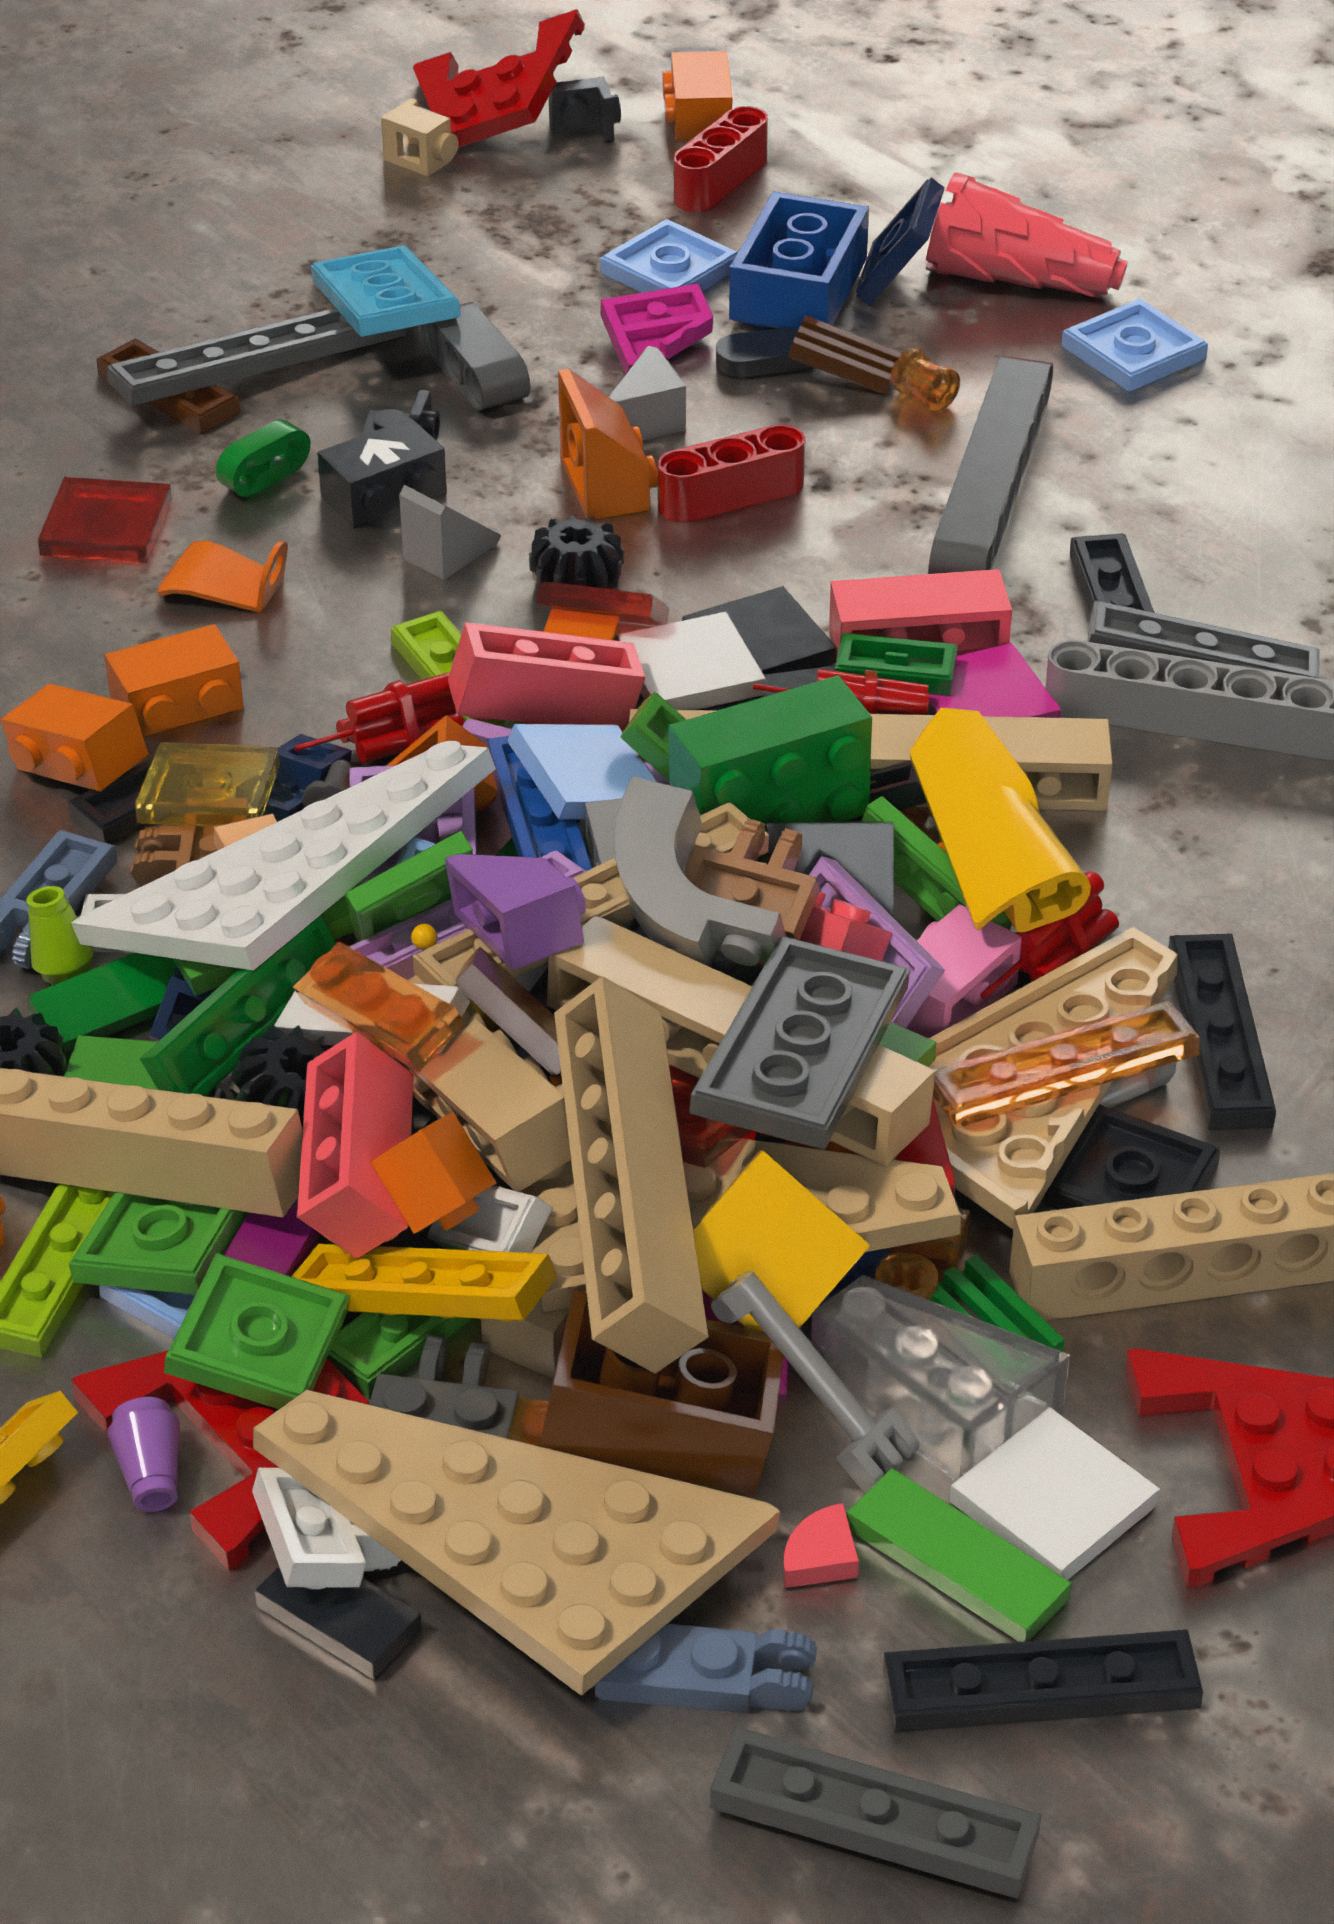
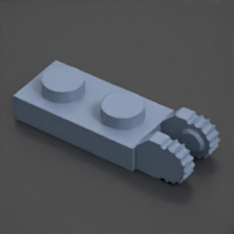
(67, 862)
(715, 1670)

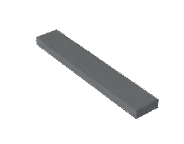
(237, 356)

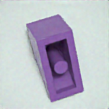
(516, 905)

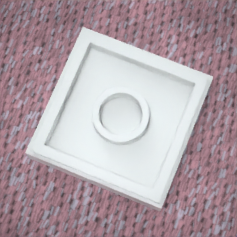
(696, 662)
(1055, 1494)

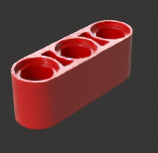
(720, 158)
(731, 473)

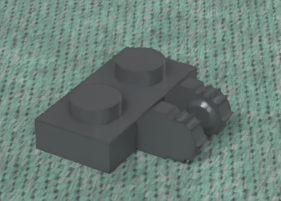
(455, 1404)

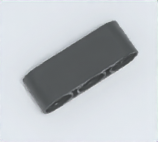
(477, 358)

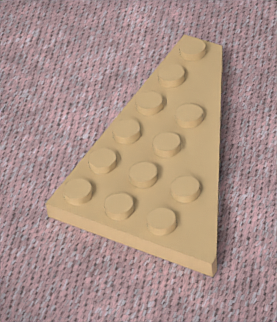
(531, 1540)

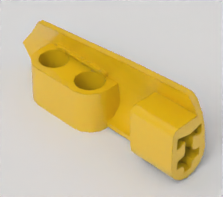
(993, 825)

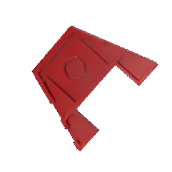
(503, 94)
(1276, 1445)
(232, 1517)

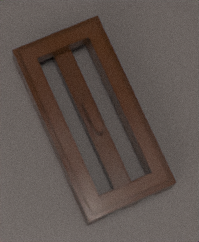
(843, 354)

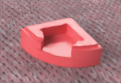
(820, 1549)

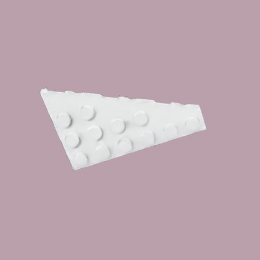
(275, 882)

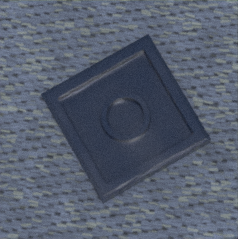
(900, 241)

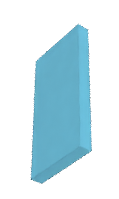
(384, 290)

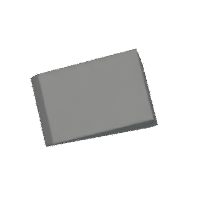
(652, 396)
(439, 536)

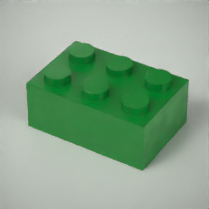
(779, 755)

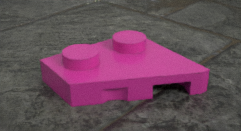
(658, 319)

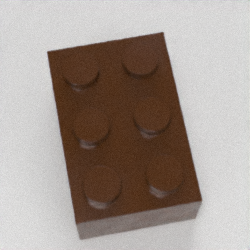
(692, 1422)

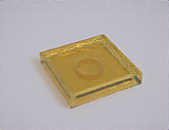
(207, 784)

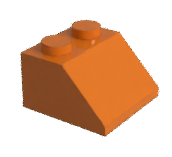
(602, 451)

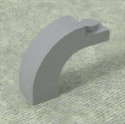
(651, 849)

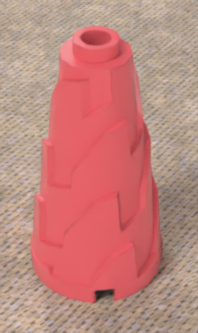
(998, 238)

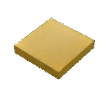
(780, 1233)

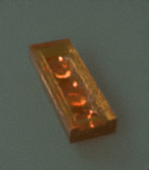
(379, 1006)

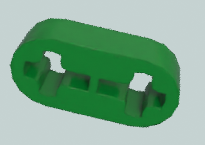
(263, 458)

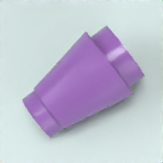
(147, 1451)

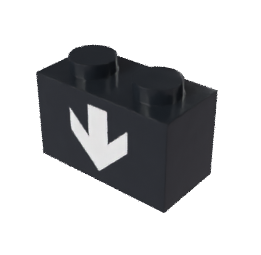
(368, 472)

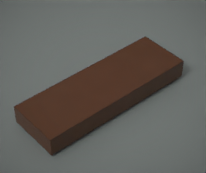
(195, 409)

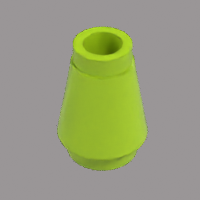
(52, 938)

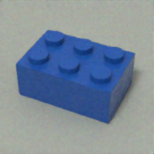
(798, 261)

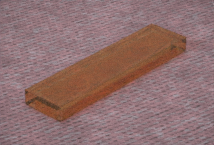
(1064, 1063)

